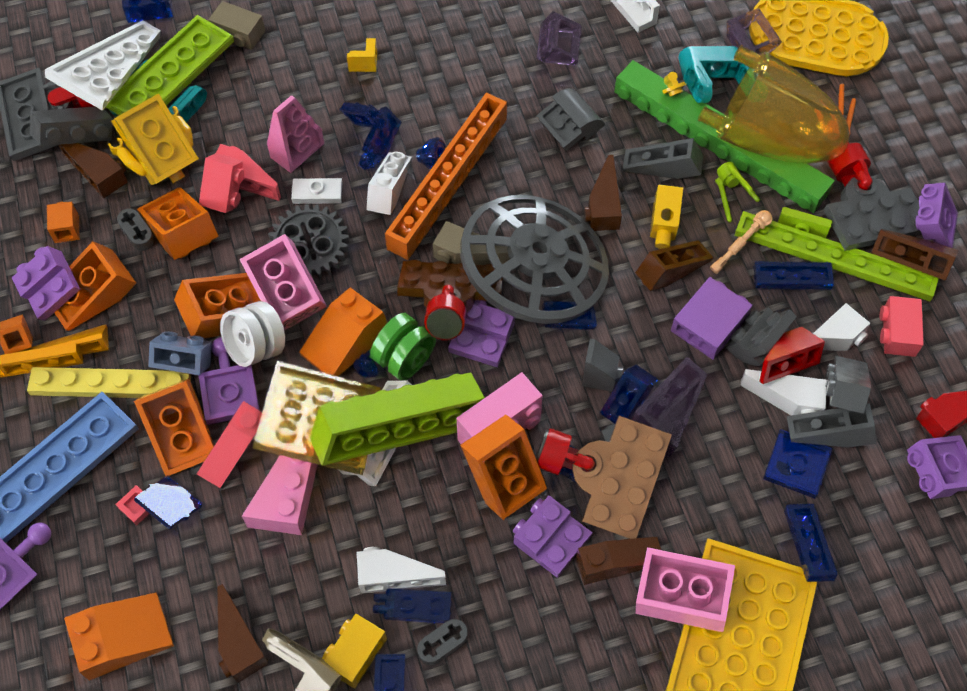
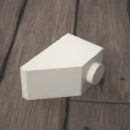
(843, 330)

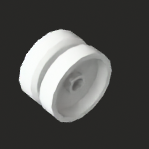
(252, 333)

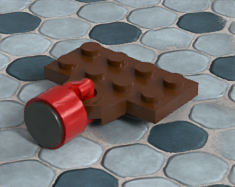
(445, 293)

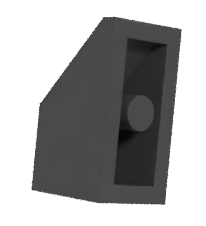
(601, 367)

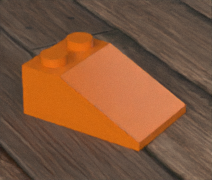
(178, 223)
(102, 284)
(208, 298)
(343, 333)
(176, 426)
(117, 634)

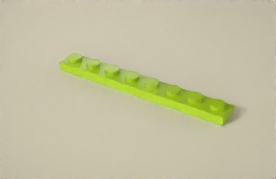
(852, 262)

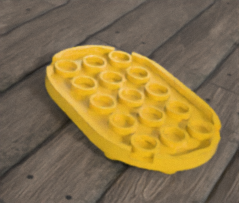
(824, 35)

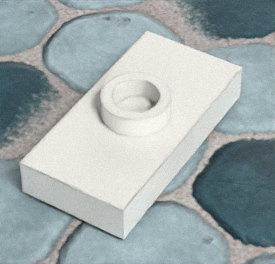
(317, 191)

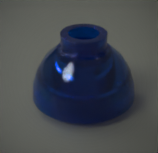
(430, 152)

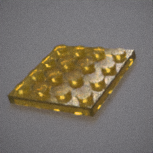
(292, 410)

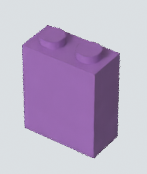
(711, 317)

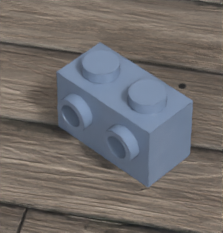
(180, 353)

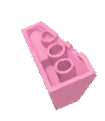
(292, 135)

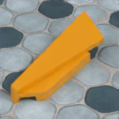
(56, 353)

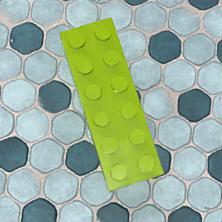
(392, 418)

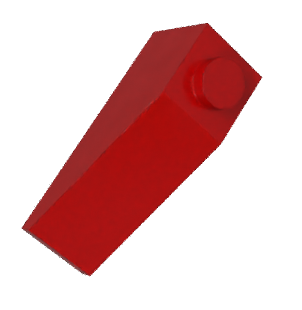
(792, 353)
(944, 414)

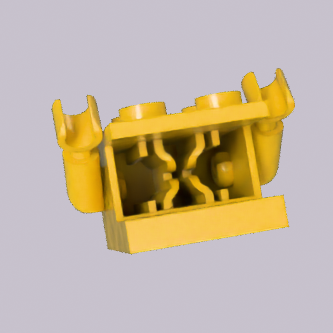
(155, 141)

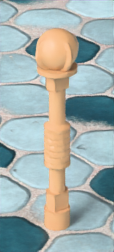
(760, 220)

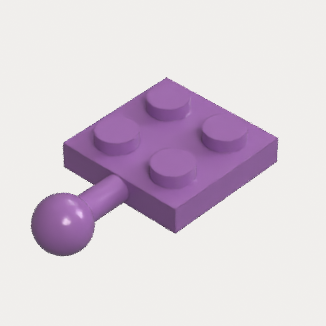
(226, 387)
(13, 570)

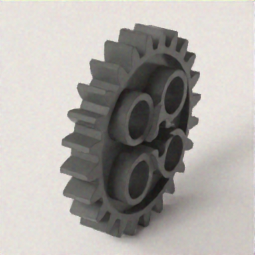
(331, 235)

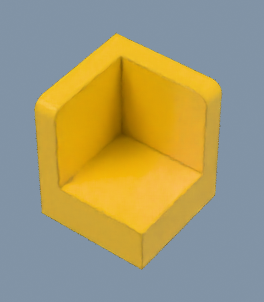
(363, 60)

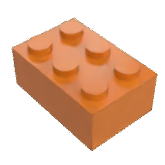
(504, 466)

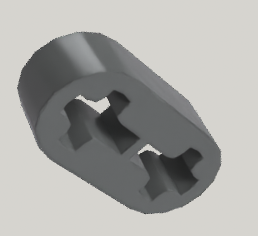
(139, 227)
(438, 636)

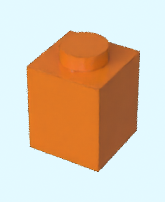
(63, 222)
(15, 335)

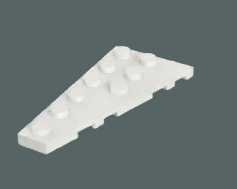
(105, 66)

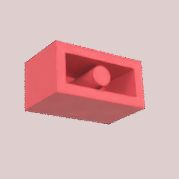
(221, 183)
(902, 326)

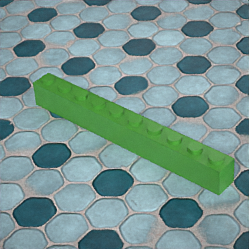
(794, 180)

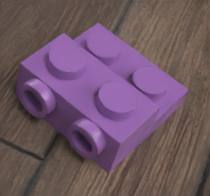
(937, 214)
(46, 281)
(484, 334)
(940, 465)
(551, 535)

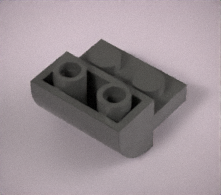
(570, 118)
(759, 335)

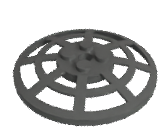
(534, 264)

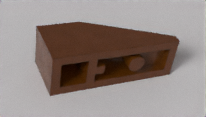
(96, 167)
(604, 201)
(915, 253)
(672, 263)
(613, 558)
(235, 642)

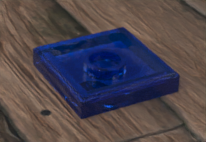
(797, 465)

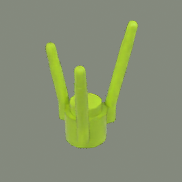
(731, 177)

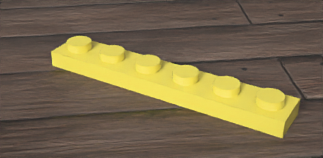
(91, 382)

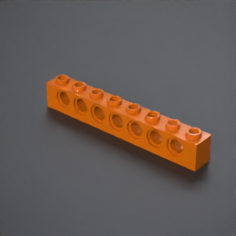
(446, 176)

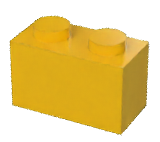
(355, 649)

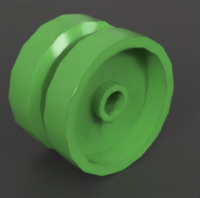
(402, 346)

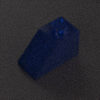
(628, 393)

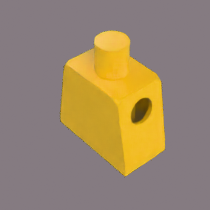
(666, 215)

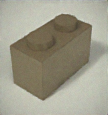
(242, 24)

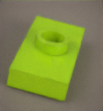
(805, 222)

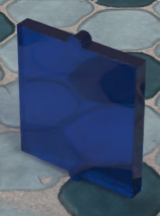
(168, 502)

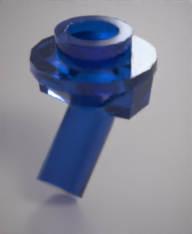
(366, 366)

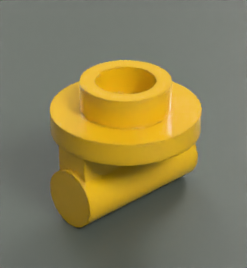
(673, 86)

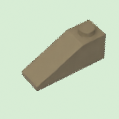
(447, 247)

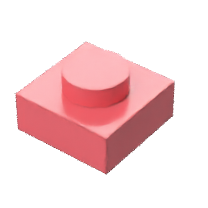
(131, 508)

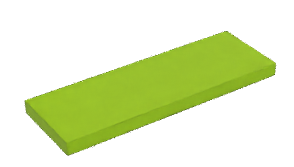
(173, 65)

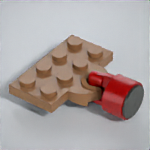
(613, 472)

